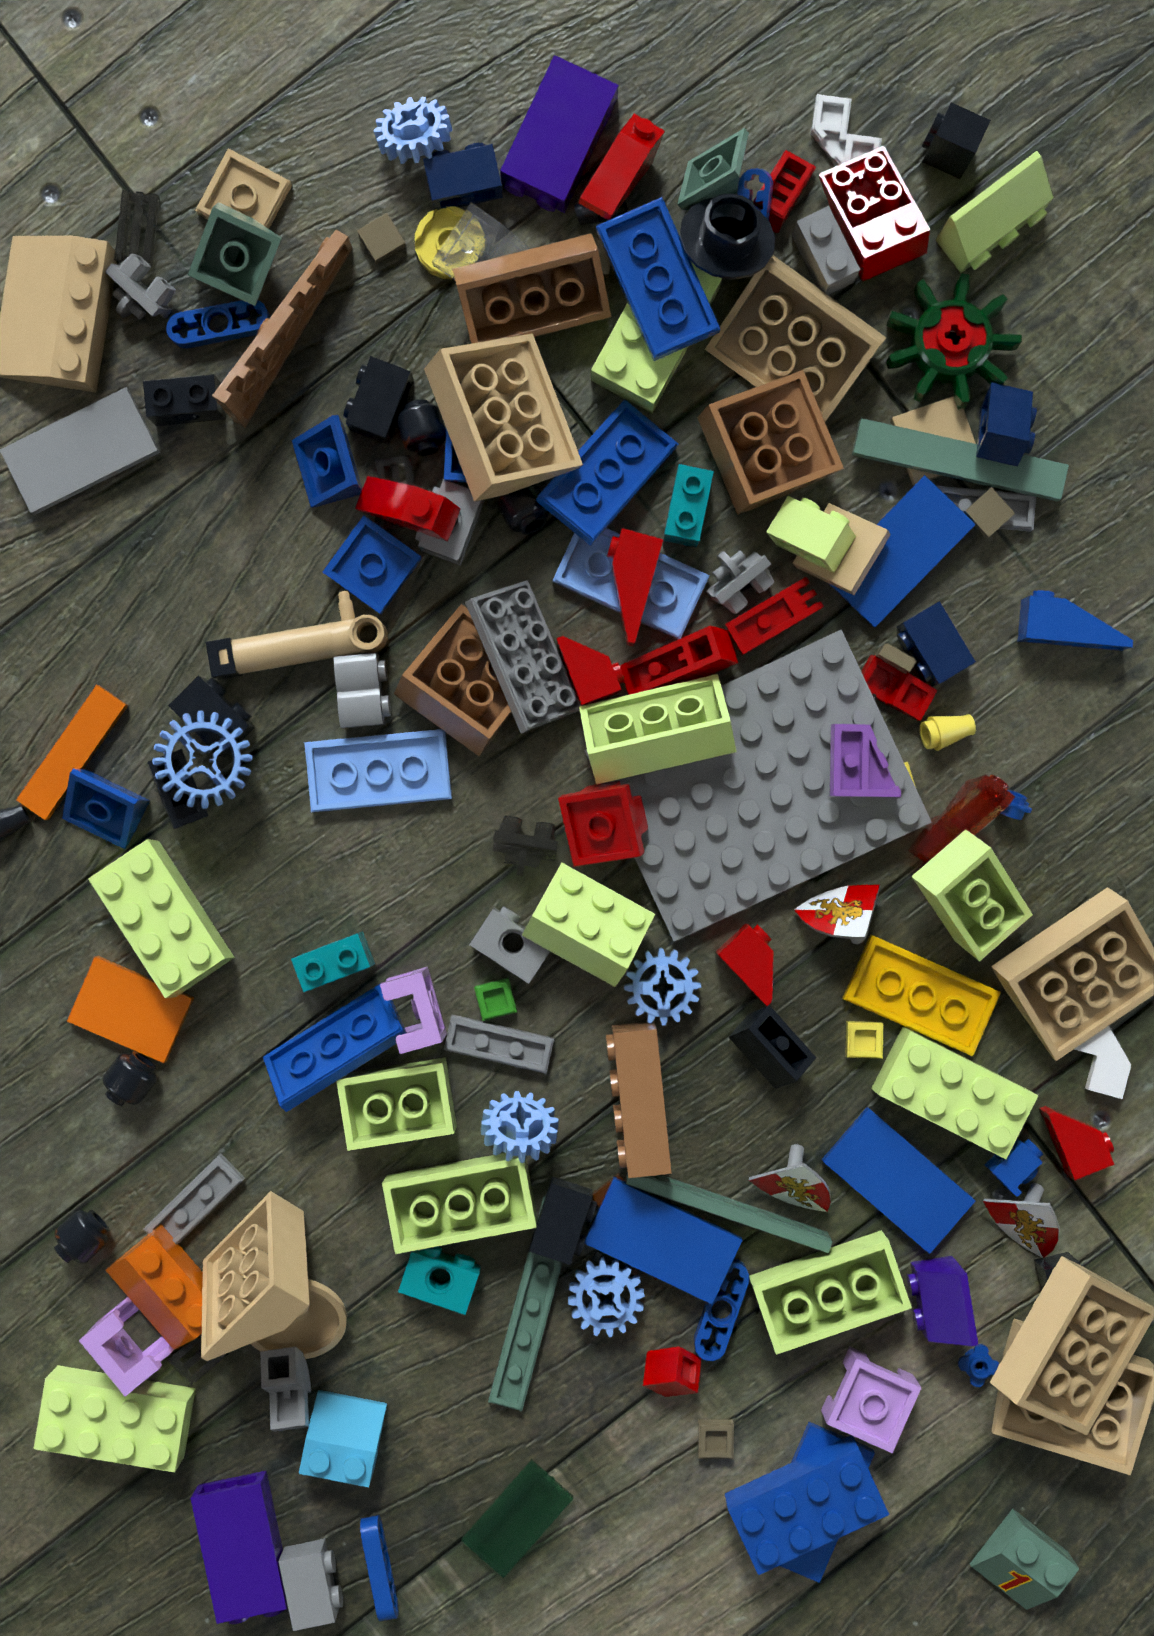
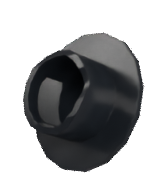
(727, 237)

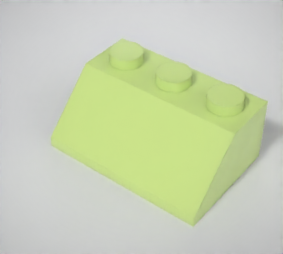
(997, 214)

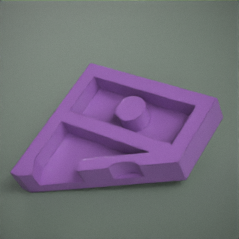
(858, 764)

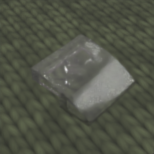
(475, 240)

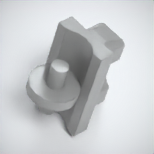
(151, 298)
(735, 574)

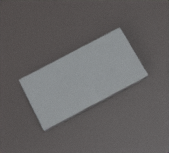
(79, 451)
(523, 656)

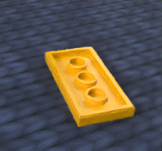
(921, 995)

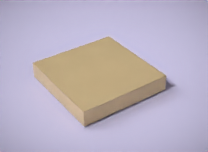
(246, 189)
(938, 419)
(859, 557)

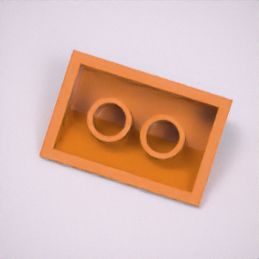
(163, 1286)

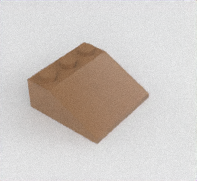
(769, 441)
(457, 685)

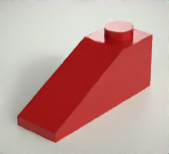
(622, 166)
(408, 507)
(633, 570)
(681, 660)

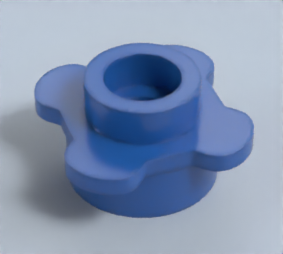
(1017, 807)
(976, 1355)

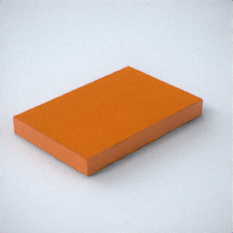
(129, 1009)

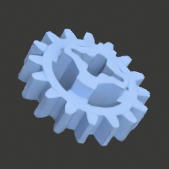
(413, 130)
(645, 986)
(519, 1126)
(615, 1284)

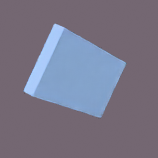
(671, 595)
(378, 770)

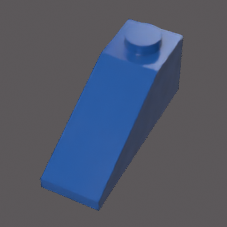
(1065, 624)

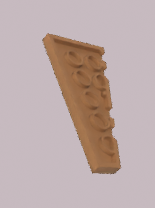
(276, 337)

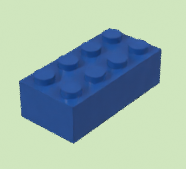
(805, 1504)

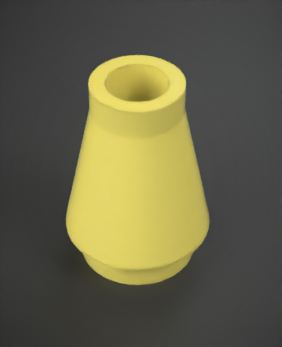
(945, 730)

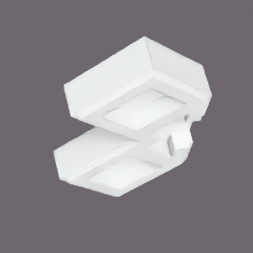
(831, 128)
(1109, 1064)

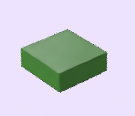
(495, 999)

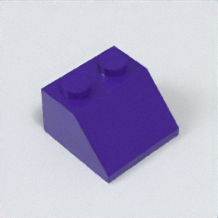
(942, 1301)

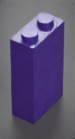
(558, 135)
(240, 1547)

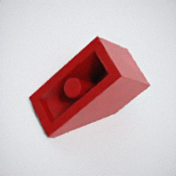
(590, 671)
(751, 960)
(1078, 1144)

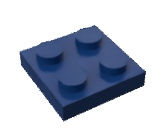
(372, 564)

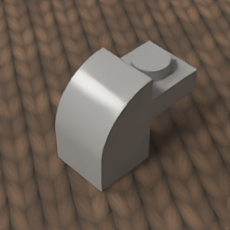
(288, 1383)

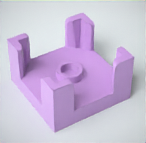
(424, 1006)
(119, 1353)
(871, 1401)

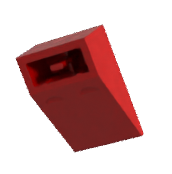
(875, 213)

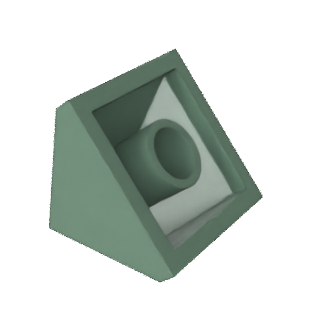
(714, 171)

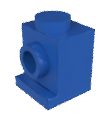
(1018, 1167)

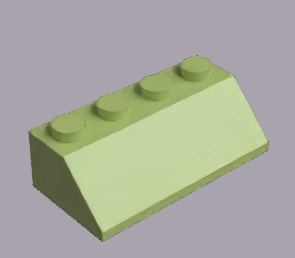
(657, 729)

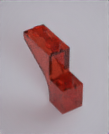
(970, 809)

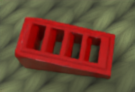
(780, 211)

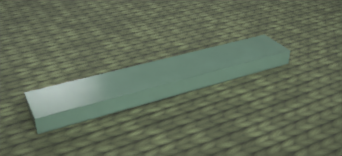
(957, 460)
(734, 1210)
(525, 1331)

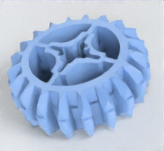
(227, 740)

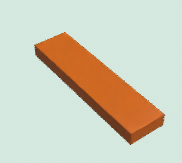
(71, 751)

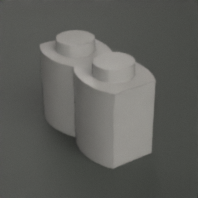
(360, 690)

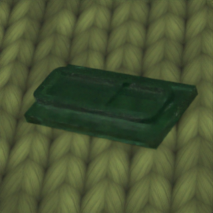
(517, 1518)

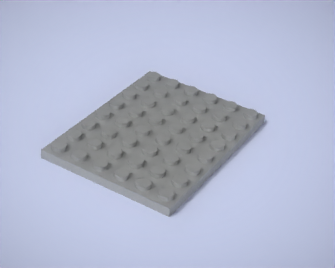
(765, 816)

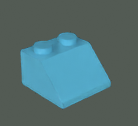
(343, 1438)

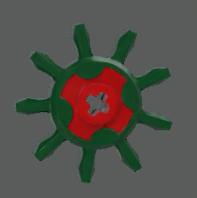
(966, 328)

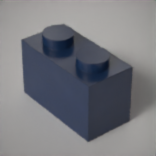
(463, 176)
(1006, 424)
(934, 645)

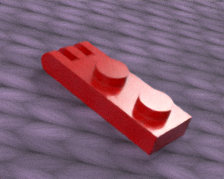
(772, 617)

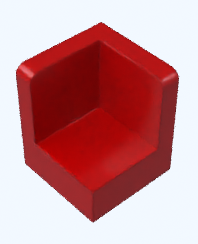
(672, 1371)

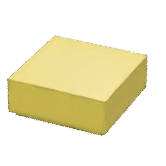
(864, 1039)

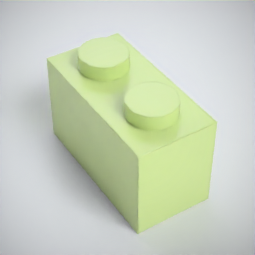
(811, 532)

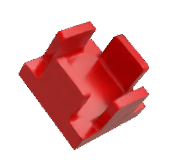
(603, 823)

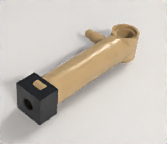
(296, 646)

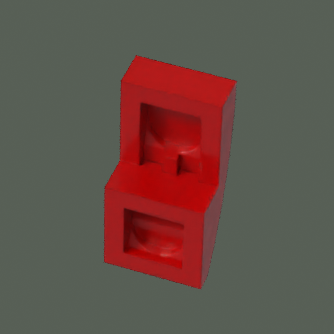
(898, 689)

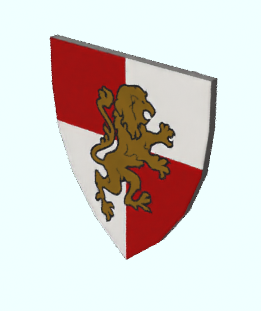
(841, 912)
(796, 1183)
(1027, 1221)

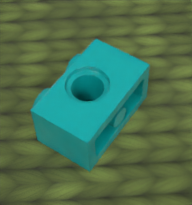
(688, 505)
(333, 961)
(452, 1294)

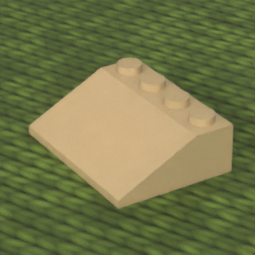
(56, 310)
(791, 327)
(502, 415)
(1080, 972)
(255, 1278)
(1073, 1346)
(1115, 1433)

